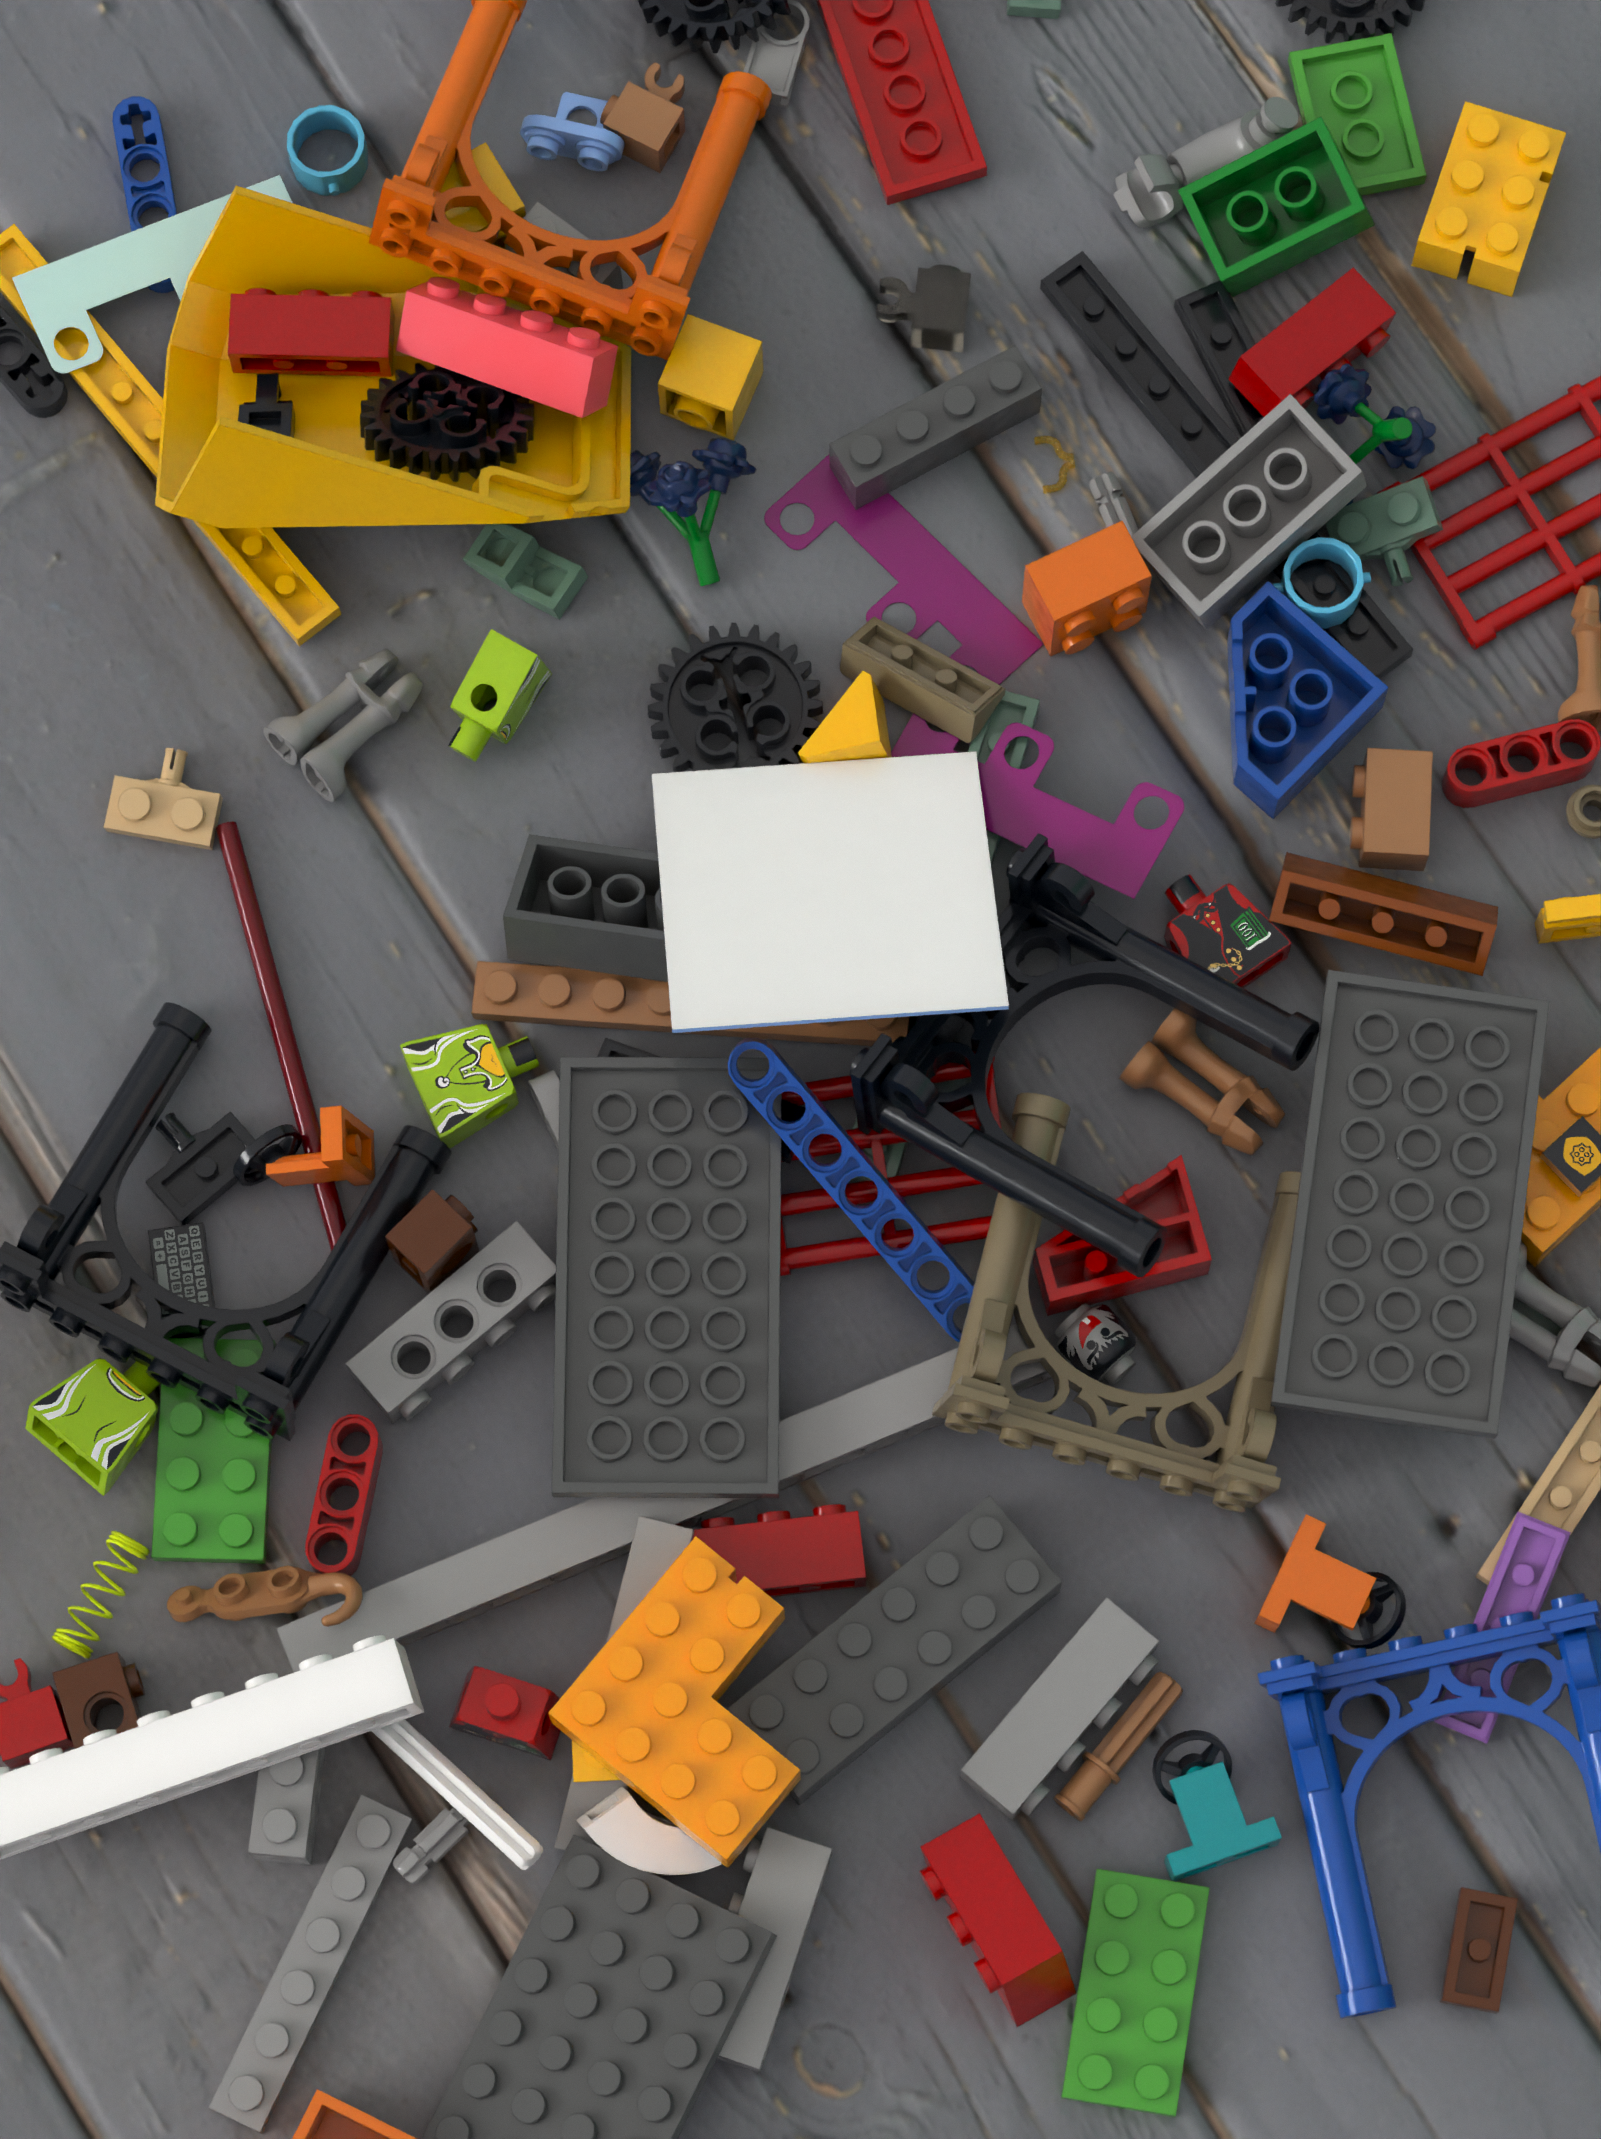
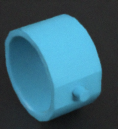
(328, 118)
(1337, 552)

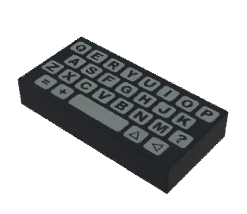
(183, 1265)

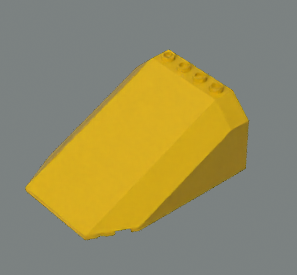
(324, 475)

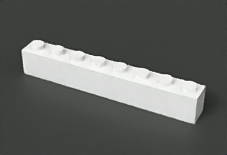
(205, 1744)

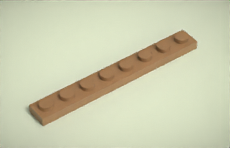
(630, 1003)

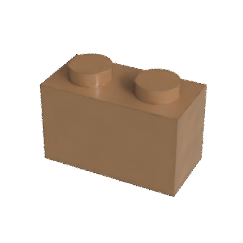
(1394, 809)

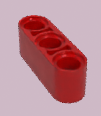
(1538, 745)
(339, 1471)

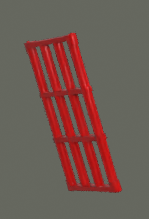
(1517, 493)
(867, 1191)

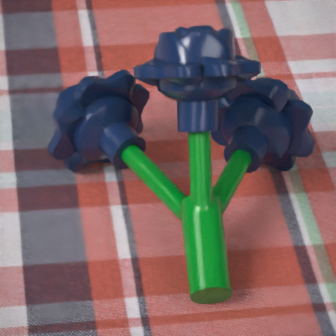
(1399, 437)
(680, 487)

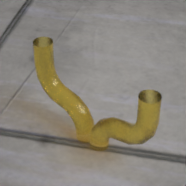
(1062, 455)

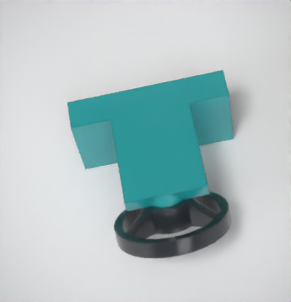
(1208, 1809)

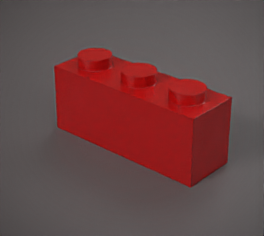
(311, 333)
(1315, 340)
(792, 1553)

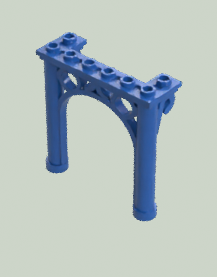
(1332, 1809)

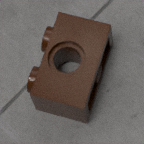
(433, 1240)
(93, 1685)

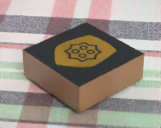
(1576, 1156)

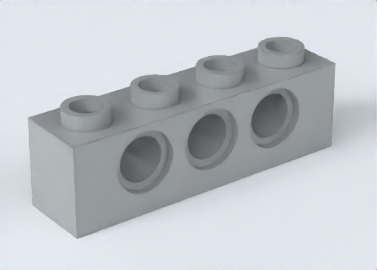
(508, 1257)

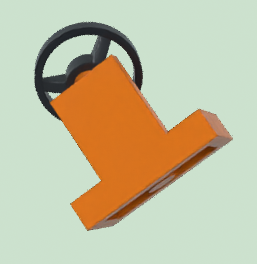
(344, 1154)
(1330, 1591)

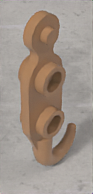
(266, 1593)

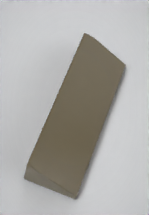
(921, 679)

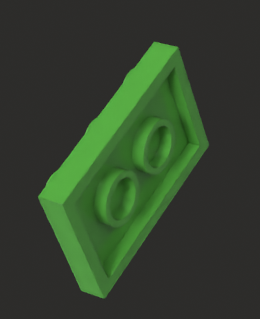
(1365, 107)

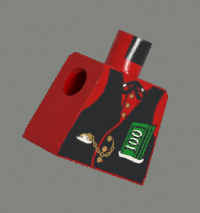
(1223, 932)
(507, 1712)

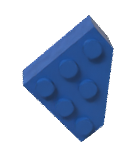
(1291, 698)

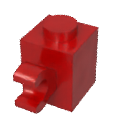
(30, 1720)

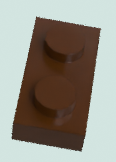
(1478, 1950)

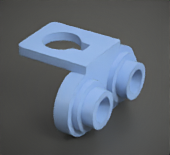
(556, 136)

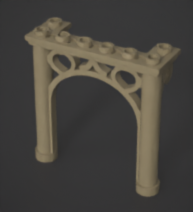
(982, 1389)

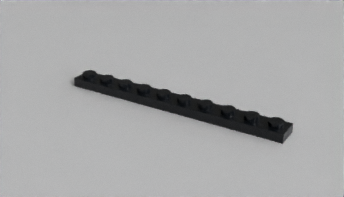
(1201, 438)

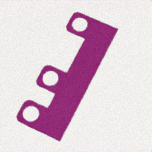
(926, 571)
(1106, 852)

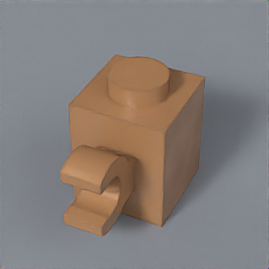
(647, 119)

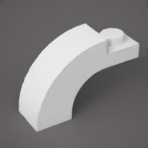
(643, 1838)

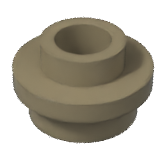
(1585, 796)

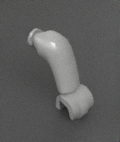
(1152, 188)

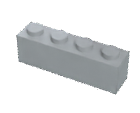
(1059, 1709)
(781, 1899)

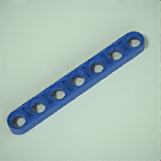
(849, 1165)

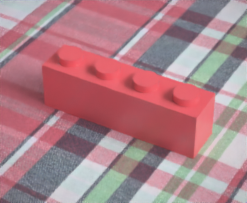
(507, 347)

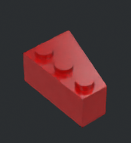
(1080, 1273)
(997, 1919)

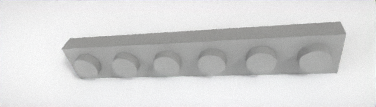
(311, 1964)

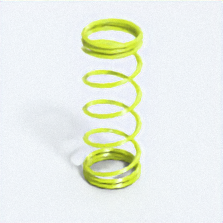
(127, 1544)

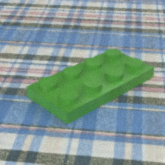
(210, 1474)
(1135, 1993)

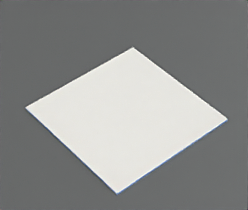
(827, 892)

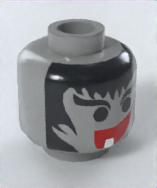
(1097, 1343)

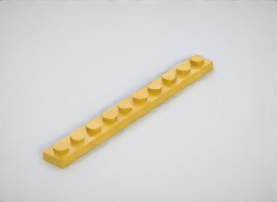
(136, 414)

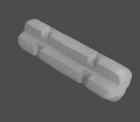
(1113, 507)
(431, 1845)

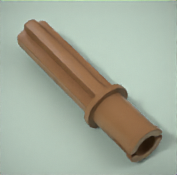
(1118, 1746)

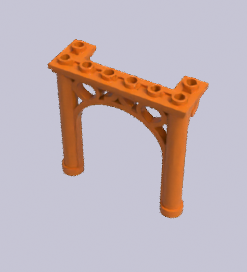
(645, 315)

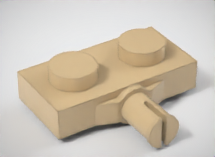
(164, 807)

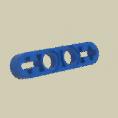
(147, 194)

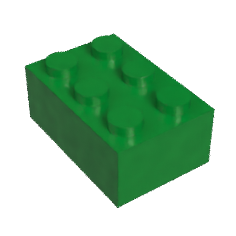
(1276, 207)

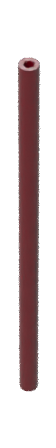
(279, 1019)

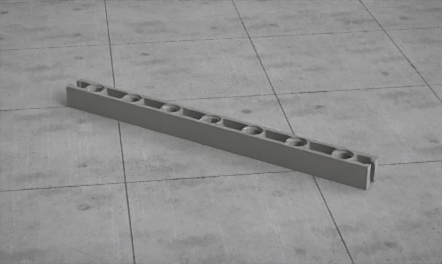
(605, 1526)

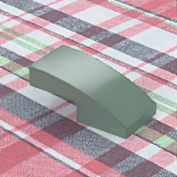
(525, 569)

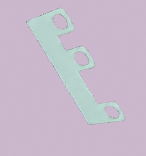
(66, 288)

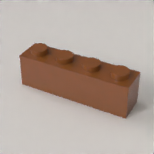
(1384, 914)

